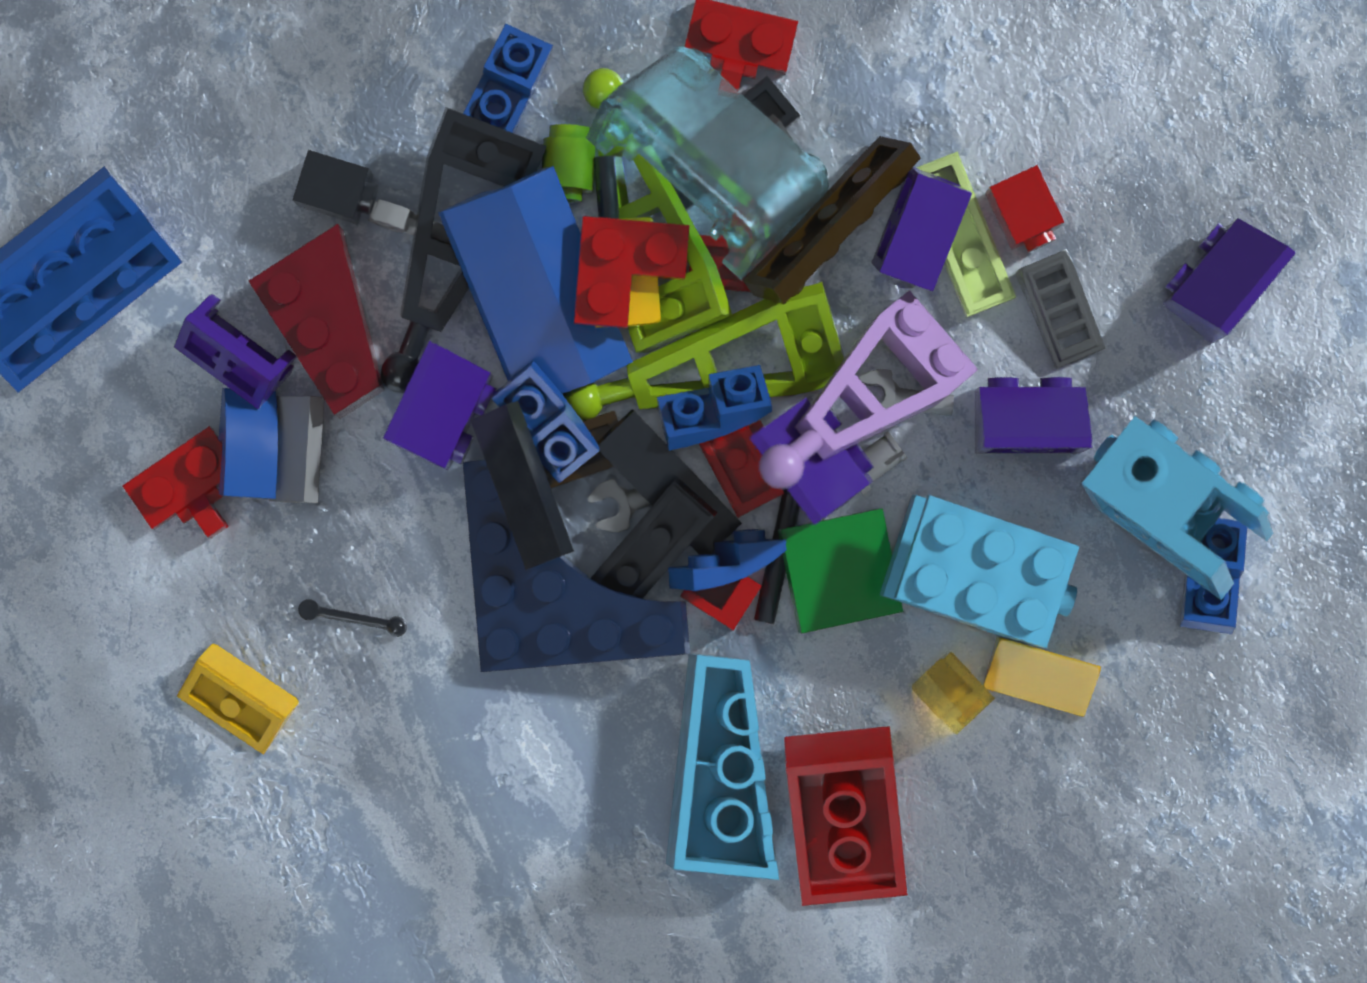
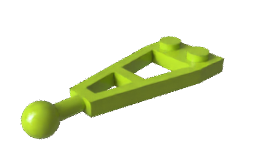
(683, 303)
(805, 330)

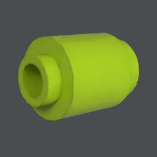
(571, 158)

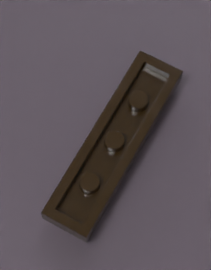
(832, 220)

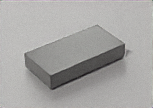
(299, 448)

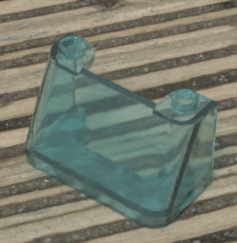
(713, 152)

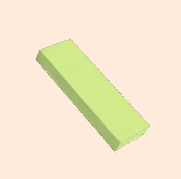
(973, 257)

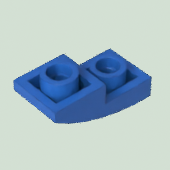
(509, 78)
(729, 404)
(553, 424)
(248, 447)
(731, 562)
(1200, 607)

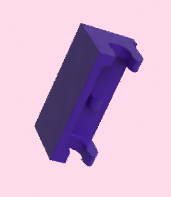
(921, 229)
(231, 354)

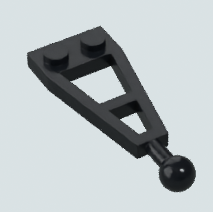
(477, 150)

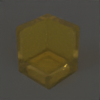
(952, 692)

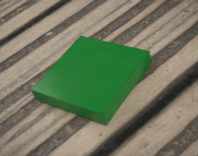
(838, 570)

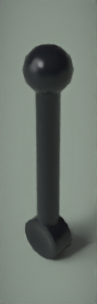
(311, 610)

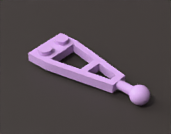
(918, 345)

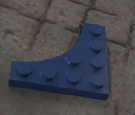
(553, 609)

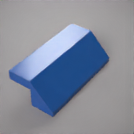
(523, 271)
(74, 275)

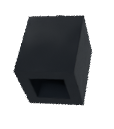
(335, 187)

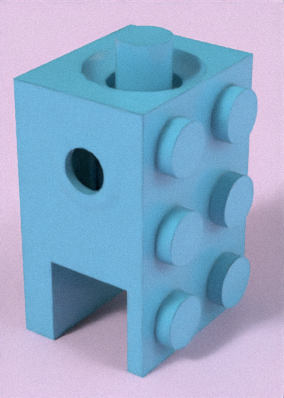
(1171, 499)
(981, 571)

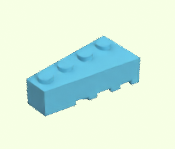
(719, 783)

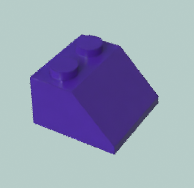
(1227, 279)
(439, 407)
(1031, 418)
(825, 482)

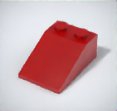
(845, 815)

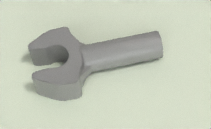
(401, 220)
(894, 394)
(628, 501)

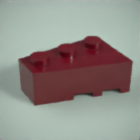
(323, 319)

